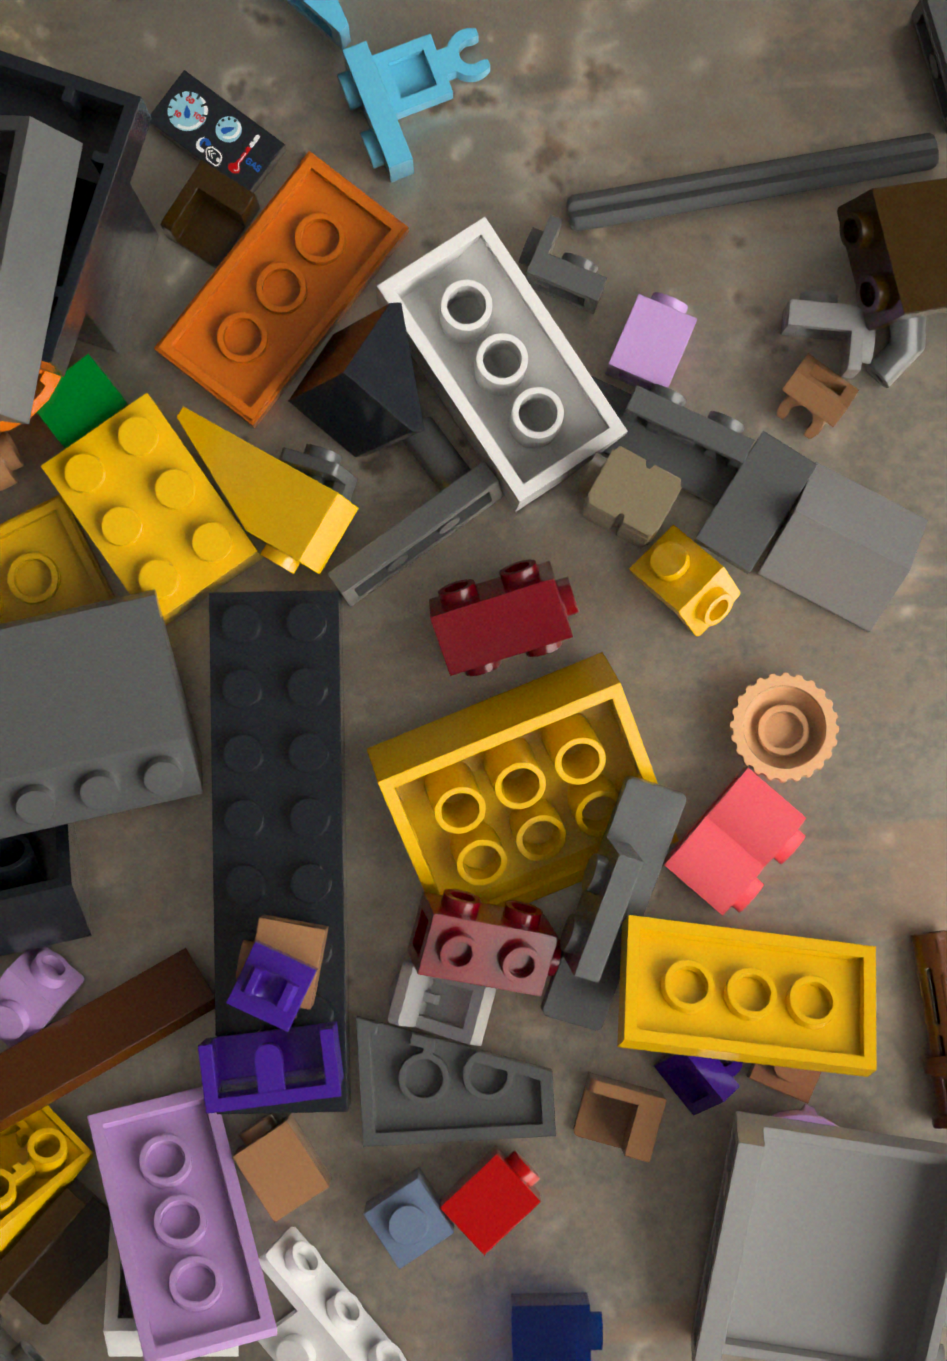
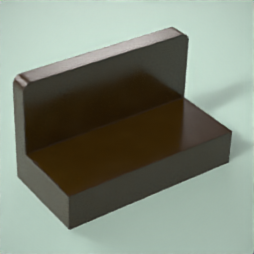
(57, 1253)

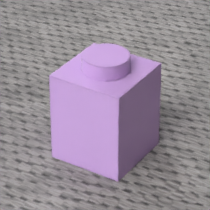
(652, 341)

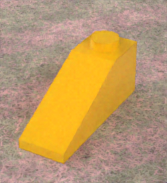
(272, 500)

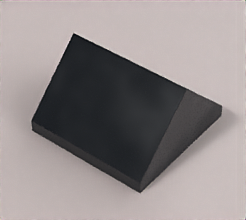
(364, 385)

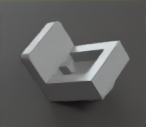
(822, 317)
(440, 1005)

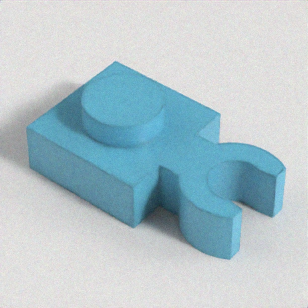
(419, 74)

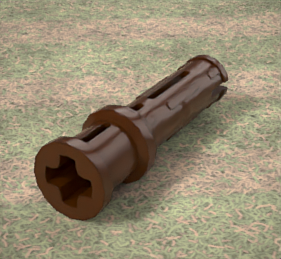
(931, 964)

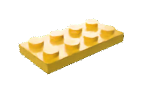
(747, 996)

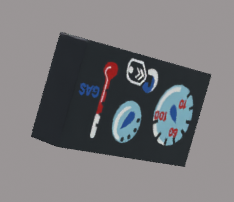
(216, 132)

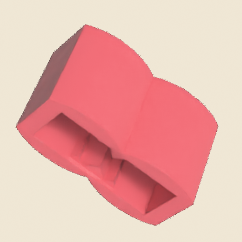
(735, 842)

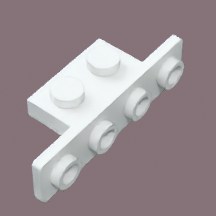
(326, 1316)

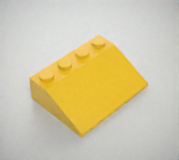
(515, 785)

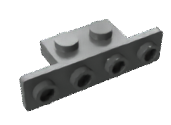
(682, 442)
(614, 886)

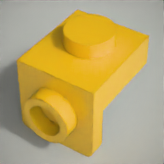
(686, 580)

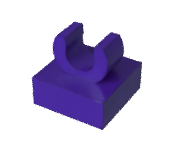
(272, 985)
(699, 1080)

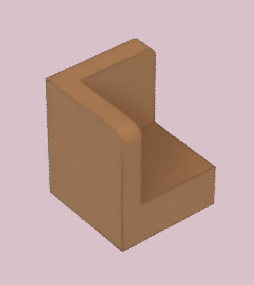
(620, 1115)

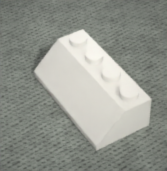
(501, 364)

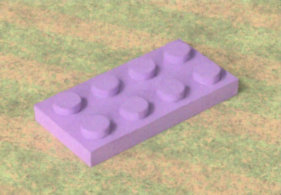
(181, 1227)

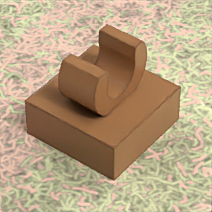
(820, 392)

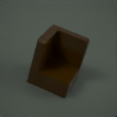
(210, 214)

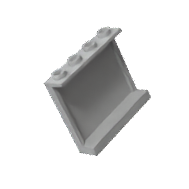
(825, 1246)

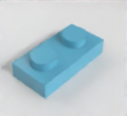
(365, 89)

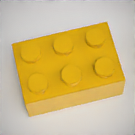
(152, 509)

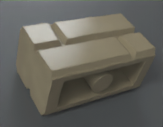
(627, 495)

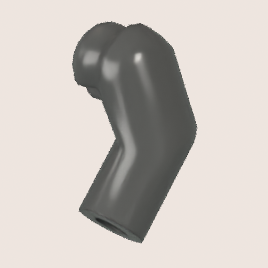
(905, 346)

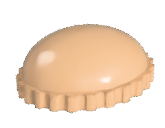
(784, 727)

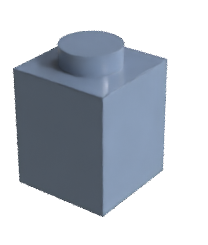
(408, 1218)

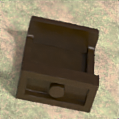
(897, 250)

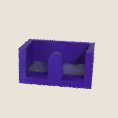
(271, 1067)

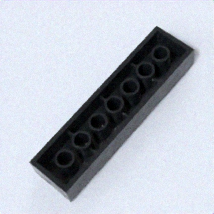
(279, 796)

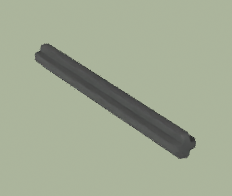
(752, 182)

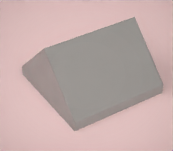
(844, 548)

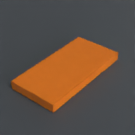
(282, 289)

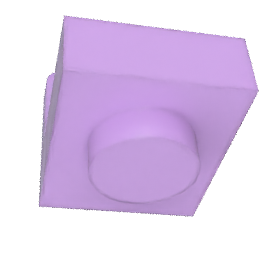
(34, 993)

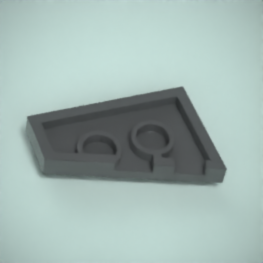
(446, 1091)

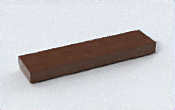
(101, 1036)

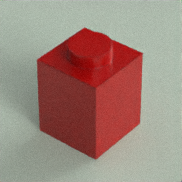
(492, 1198)

